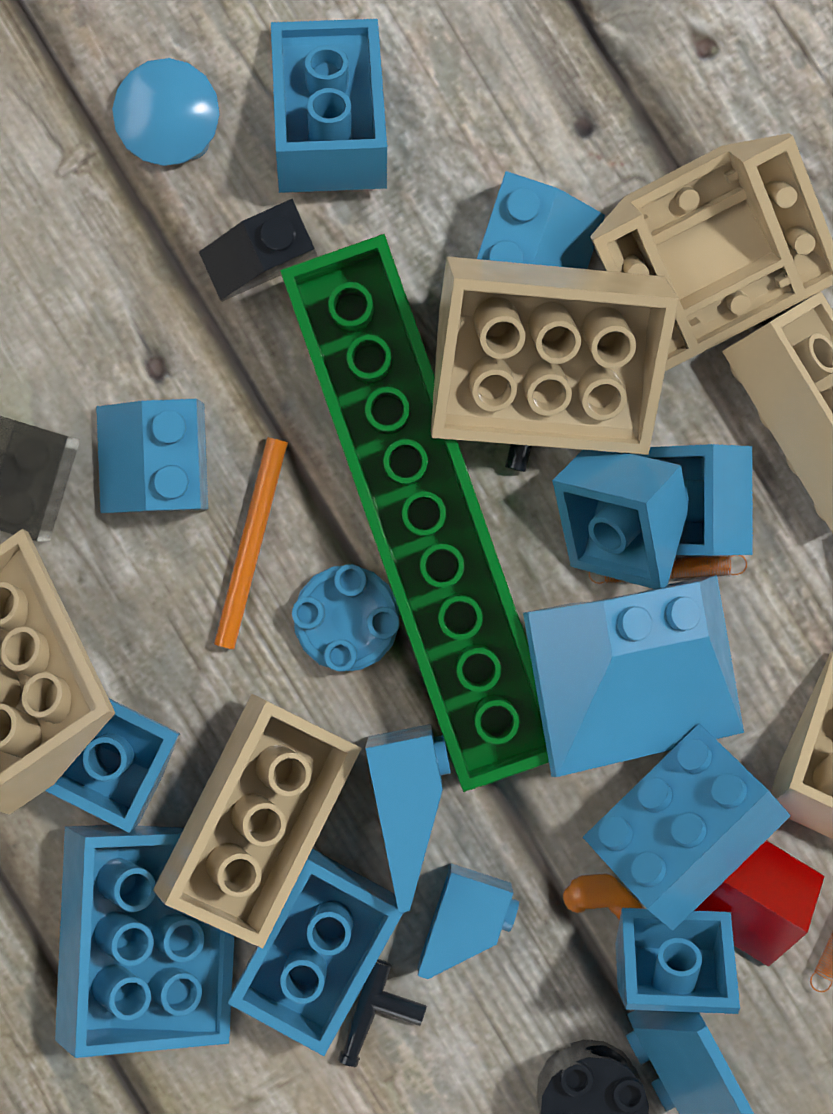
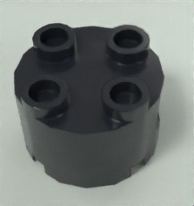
(590, 1080)

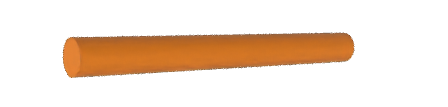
(250, 543)

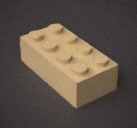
(256, 821)

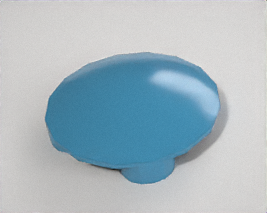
(166, 112)
(346, 618)

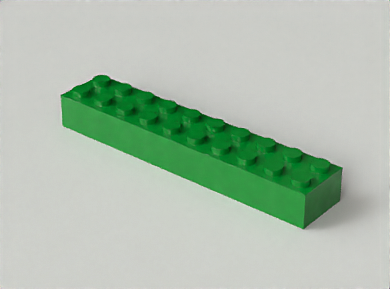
(421, 510)

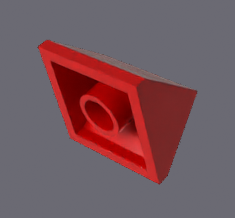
(768, 902)

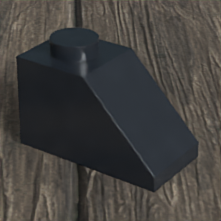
(257, 250)

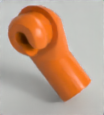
(598, 892)

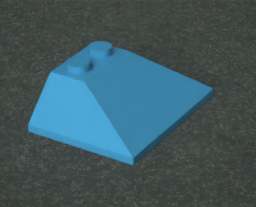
(632, 674)

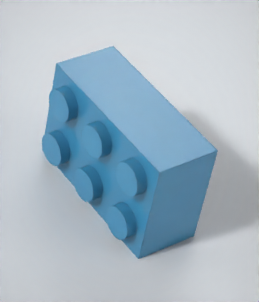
(686, 827)
(317, 953)

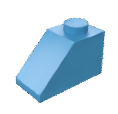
(466, 919)

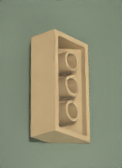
(791, 384)

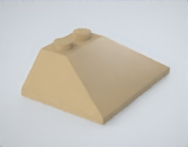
(730, 237)

